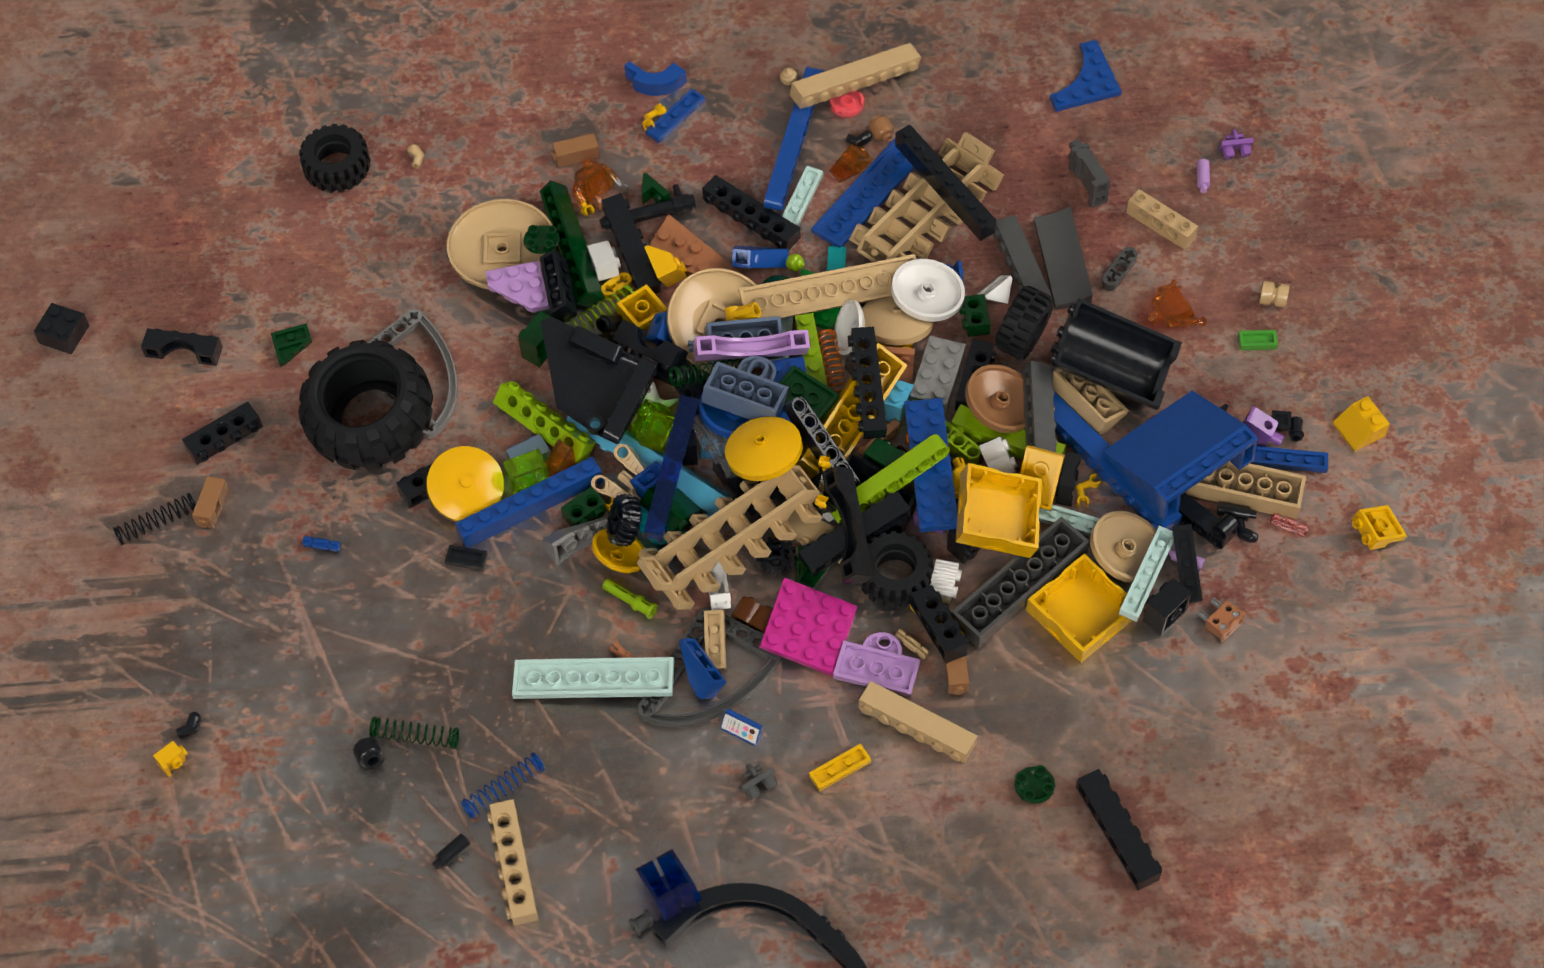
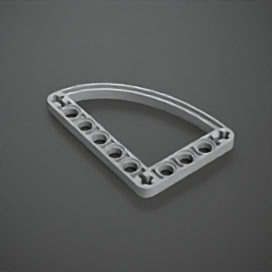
(448, 411)

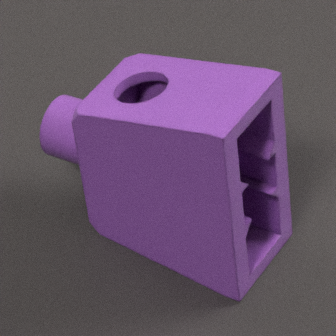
(1263, 427)

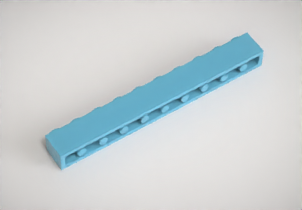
(690, 483)

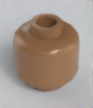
(881, 128)

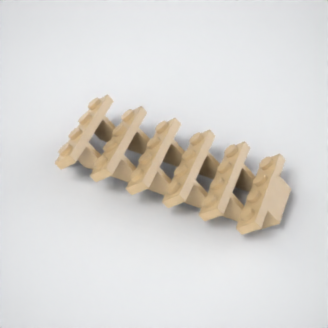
(968, 155)
(654, 564)

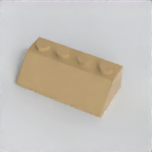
(1089, 401)

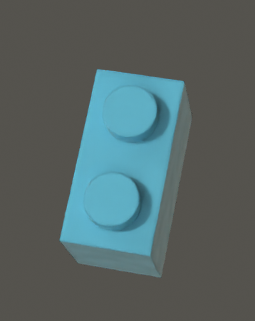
(895, 400)

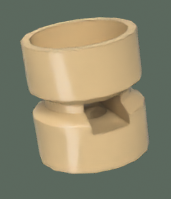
(1274, 294)

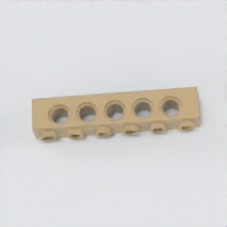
(525, 911)

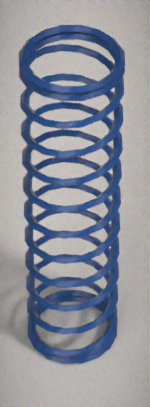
(536, 761)

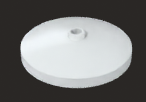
(927, 290)

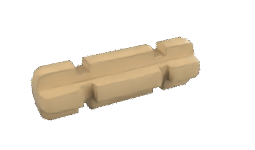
(912, 644)

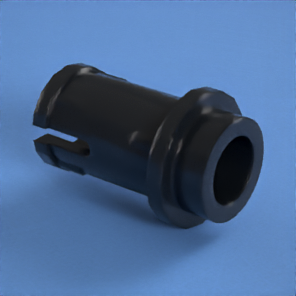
(1296, 433)

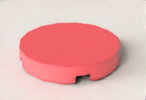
(847, 104)

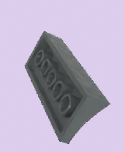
(1063, 258)

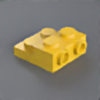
(1378, 526)

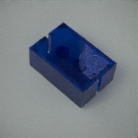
(672, 890)

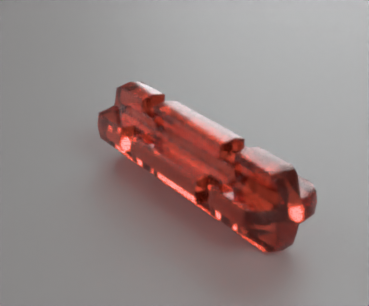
(1289, 524)

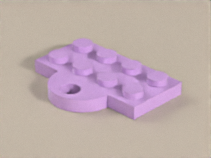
(877, 664)

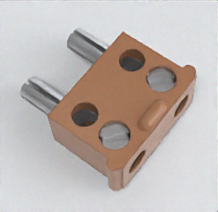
(1223, 620)

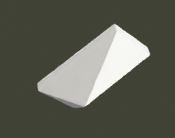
(998, 290)

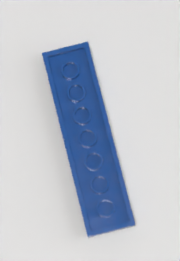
(859, 200)
(935, 486)

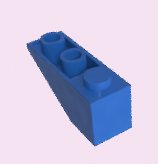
(758, 257)

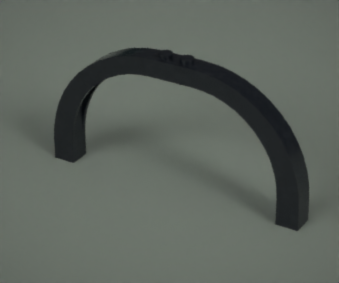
(766, 898)

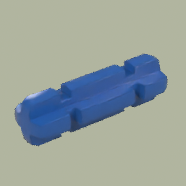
(320, 543)

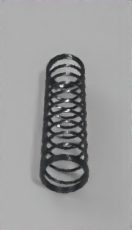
(117, 531)

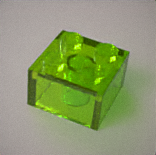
(652, 425)
(525, 470)

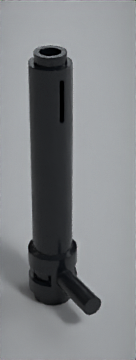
(675, 205)

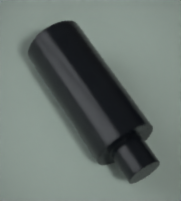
(1236, 511)
(451, 851)

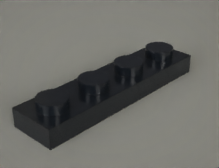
(1187, 561)

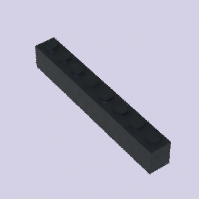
(945, 182)

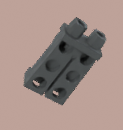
(1089, 172)

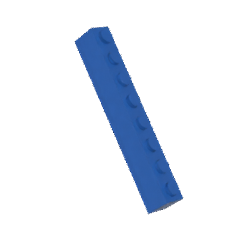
(528, 503)

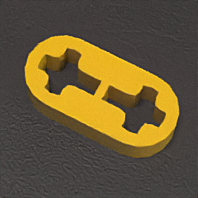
(616, 284)

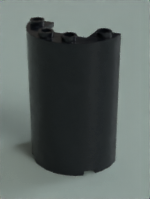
(1114, 353)

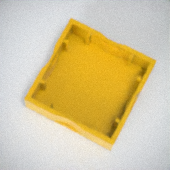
(998, 510)
(1080, 608)

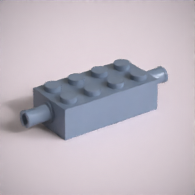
(742, 329)

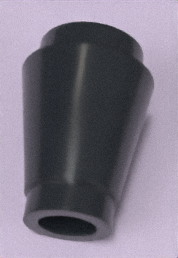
(606, 323)

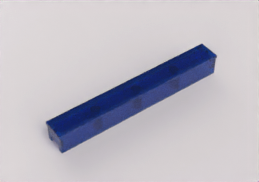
(671, 468)

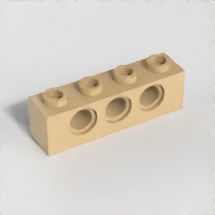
(1162, 219)

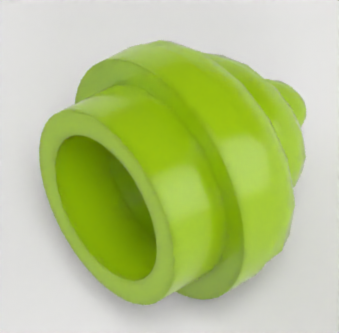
(795, 262)

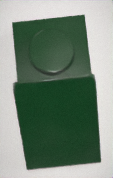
(653, 189)

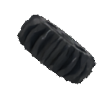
(624, 520)

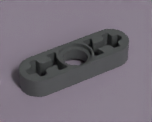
(1119, 261)

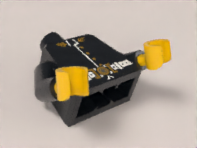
(823, 502)

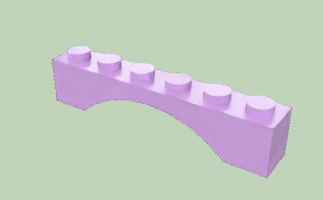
(722, 348)

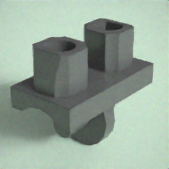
(750, 787)

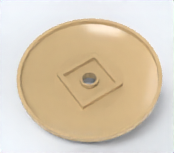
(486, 228)
(702, 301)

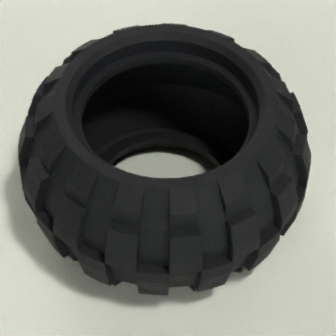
(355, 371)

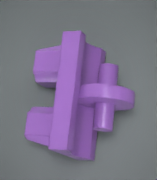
(1234, 142)

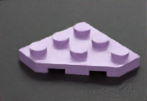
(520, 285)

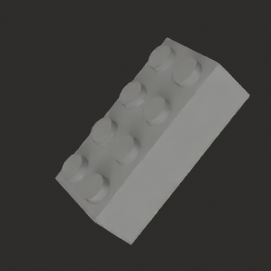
(939, 371)

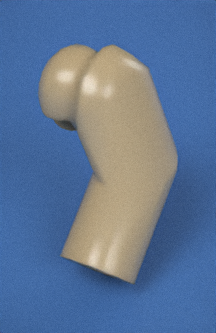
(418, 155)

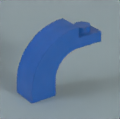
(656, 83)

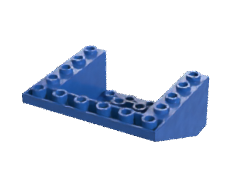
(1179, 451)

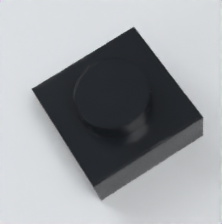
(1283, 419)

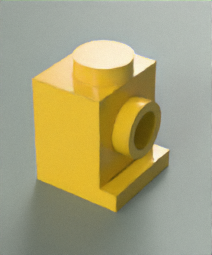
(170, 757)

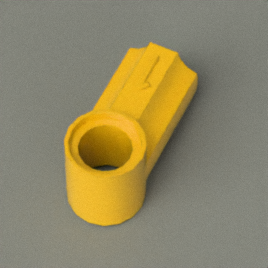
(743, 312)

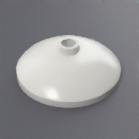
(849, 317)

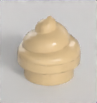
(788, 76)

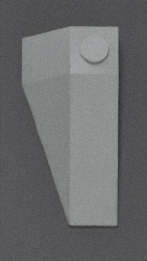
(571, 540)

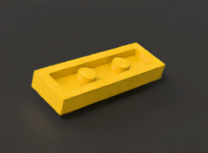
(840, 767)

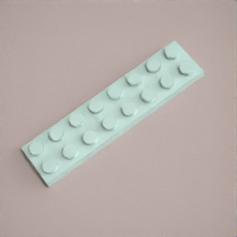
(593, 677)

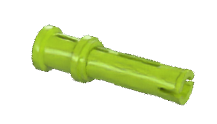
(637, 602)

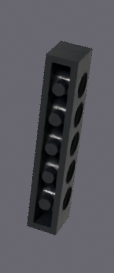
(751, 213)
(866, 338)

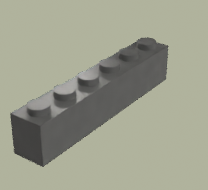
(1019, 255)
(1039, 406)

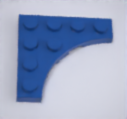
(1093, 83)

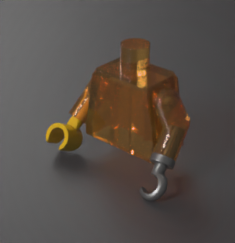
(593, 180)

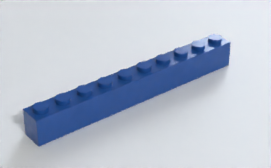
(1089, 444)

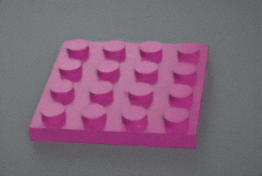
(808, 626)

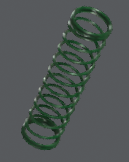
(678, 372)
(375, 723)

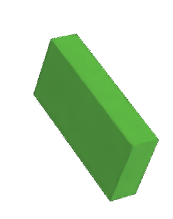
(1258, 340)

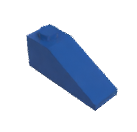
(701, 672)

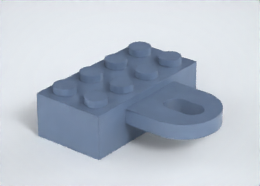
(743, 392)

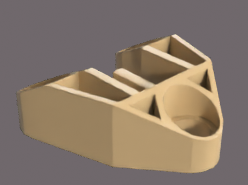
(631, 462)

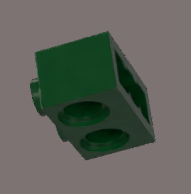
(975, 311)
(581, 506)

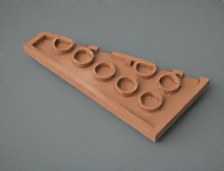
(688, 248)

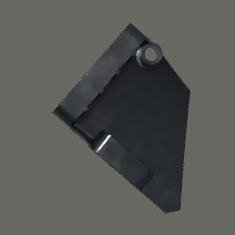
(596, 378)

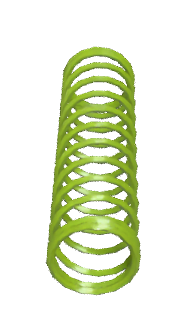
(626, 288)

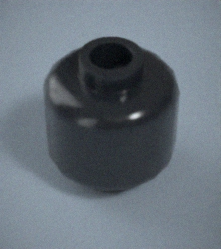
(368, 752)

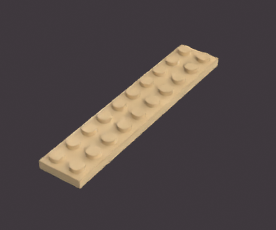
(824, 289)

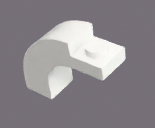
(721, 598)

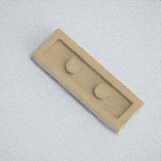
(715, 637)

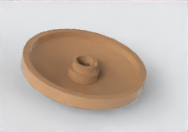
(997, 398)

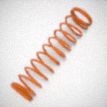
(830, 372)

